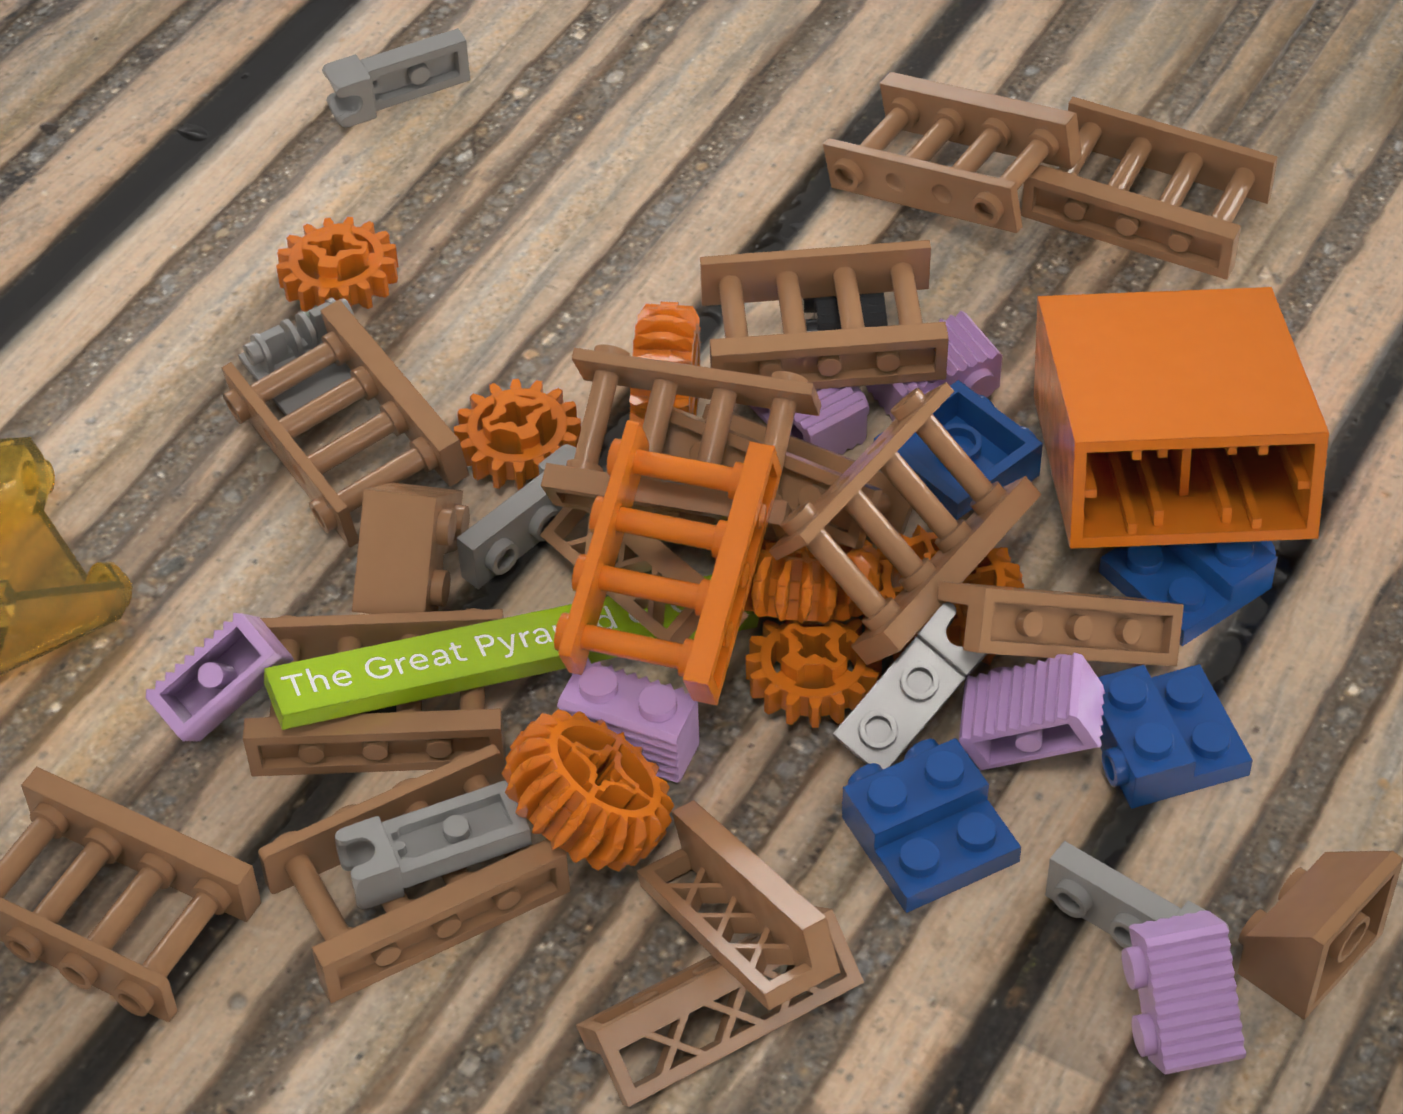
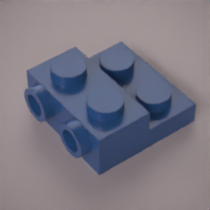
(986, 435)
(1204, 577)
(1167, 735)
(928, 823)

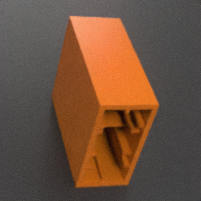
(1178, 418)

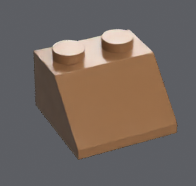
(1319, 926)

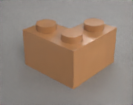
(404, 546)

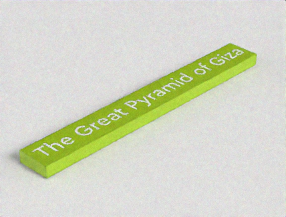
(434, 664)

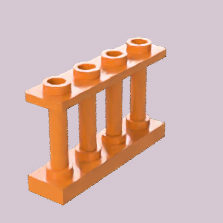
(716, 601)

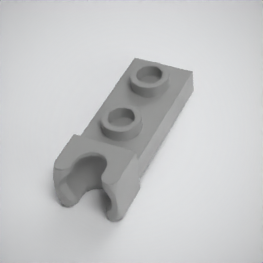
(395, 76)
(510, 529)
(908, 693)
(429, 843)
(1103, 895)

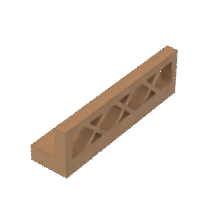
(652, 556)
(1067, 623)
(758, 904)
(687, 991)

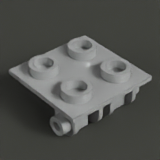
(285, 343)

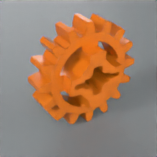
(337, 264)
(515, 431)
(812, 670)

